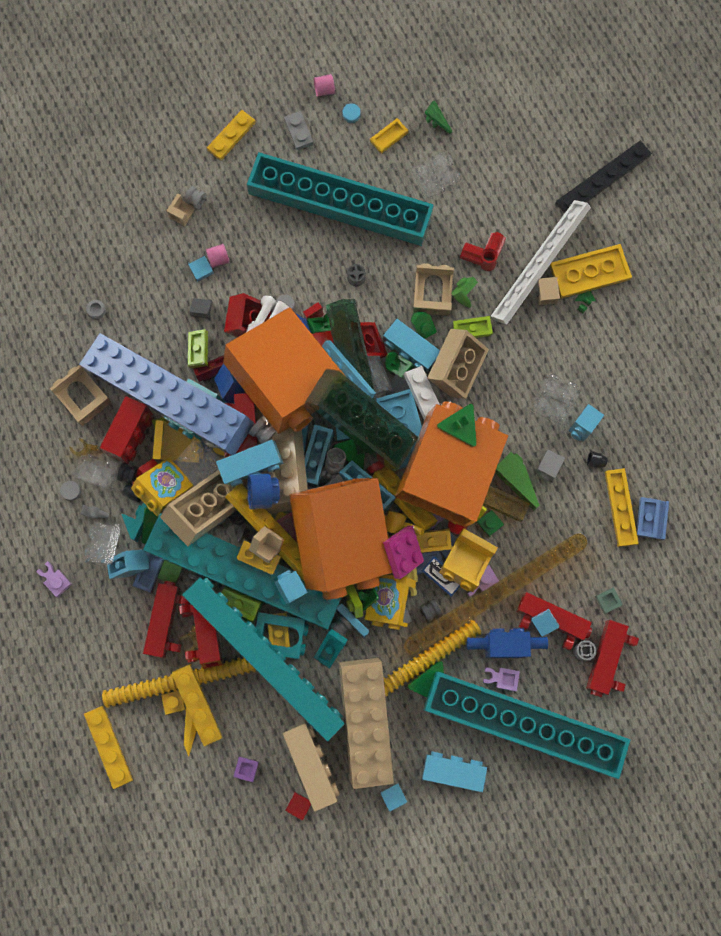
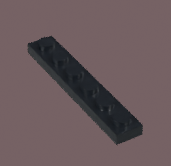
(605, 176)

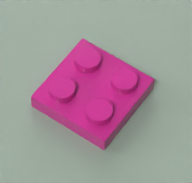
(403, 552)

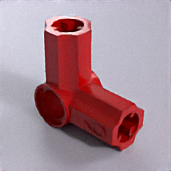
(478, 255)

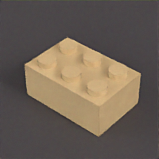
(458, 363)

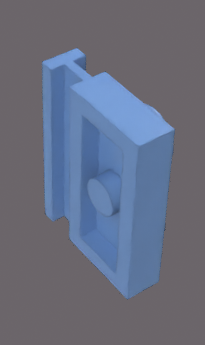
(652, 518)

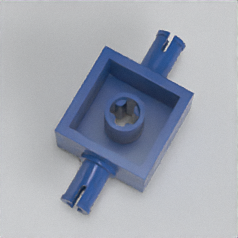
(507, 644)

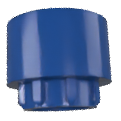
(262, 491)

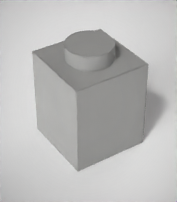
(549, 466)

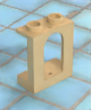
(435, 308)
(91, 410)

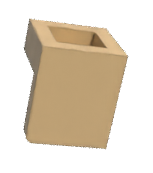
(180, 210)
(548, 291)
(266, 544)

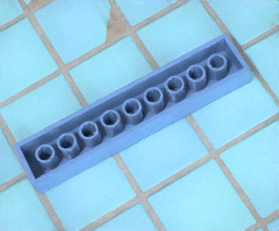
(167, 394)

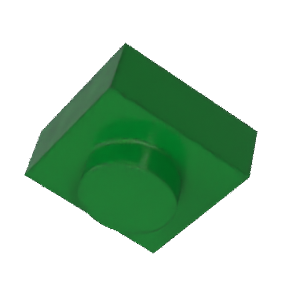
(490, 523)

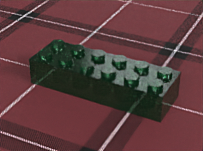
(361, 419)

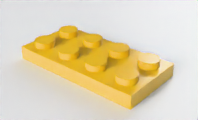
(591, 271)

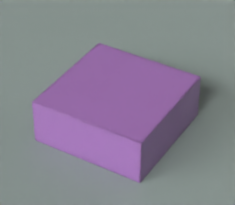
(246, 769)

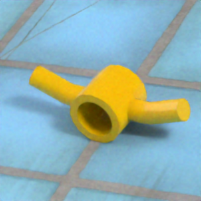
(397, 521)

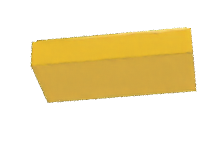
(389, 135)

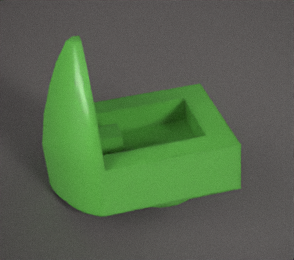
(463, 287)

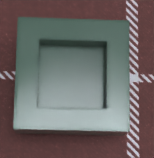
(608, 600)

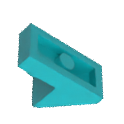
(135, 526)
(330, 648)

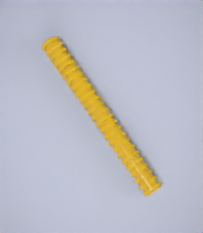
(431, 656)
(167, 683)

